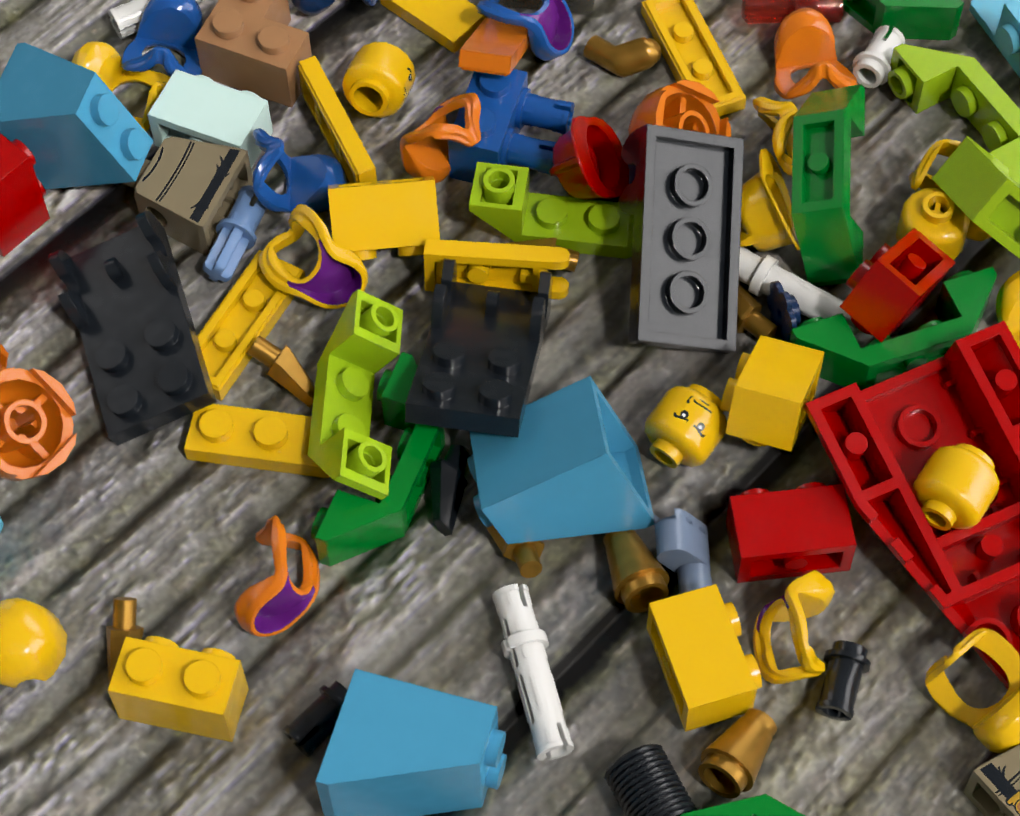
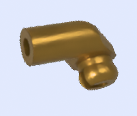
(623, 58)

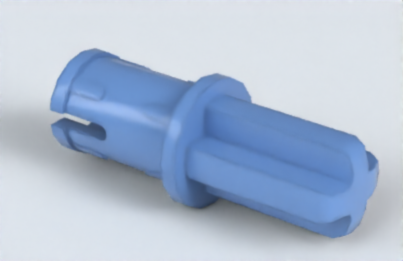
(234, 236)

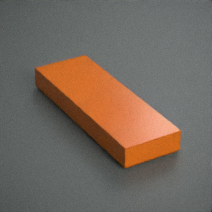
(494, 48)

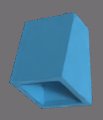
(69, 121)
(564, 473)
(409, 751)

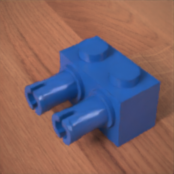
(504, 111)

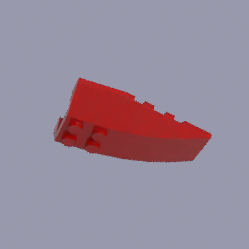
(885, 439)

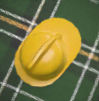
(766, 208)

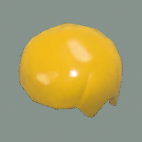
(29, 642)

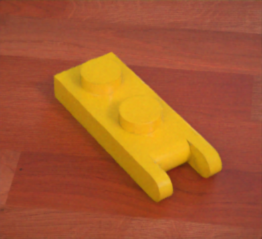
(496, 264)
(251, 439)

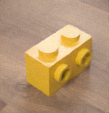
(384, 215)
(770, 392)
(703, 656)
(179, 687)

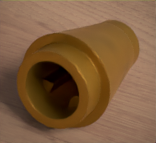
(634, 571)
(737, 755)

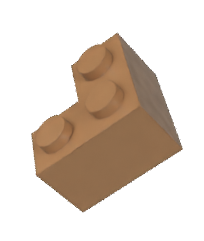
(254, 48)

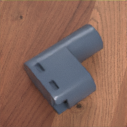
(684, 549)

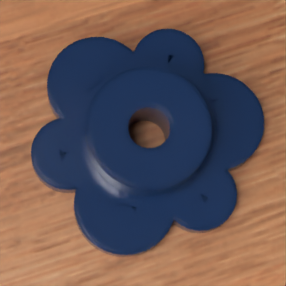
(784, 310)

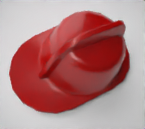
(590, 160)

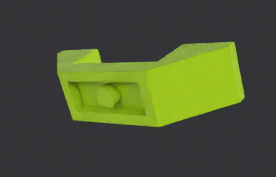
(931, 76)
(983, 192)
(588, 226)
(343, 395)

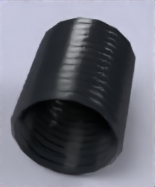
(648, 784)

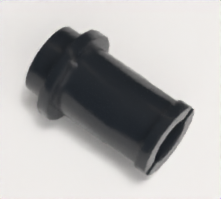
(842, 679)
(317, 720)

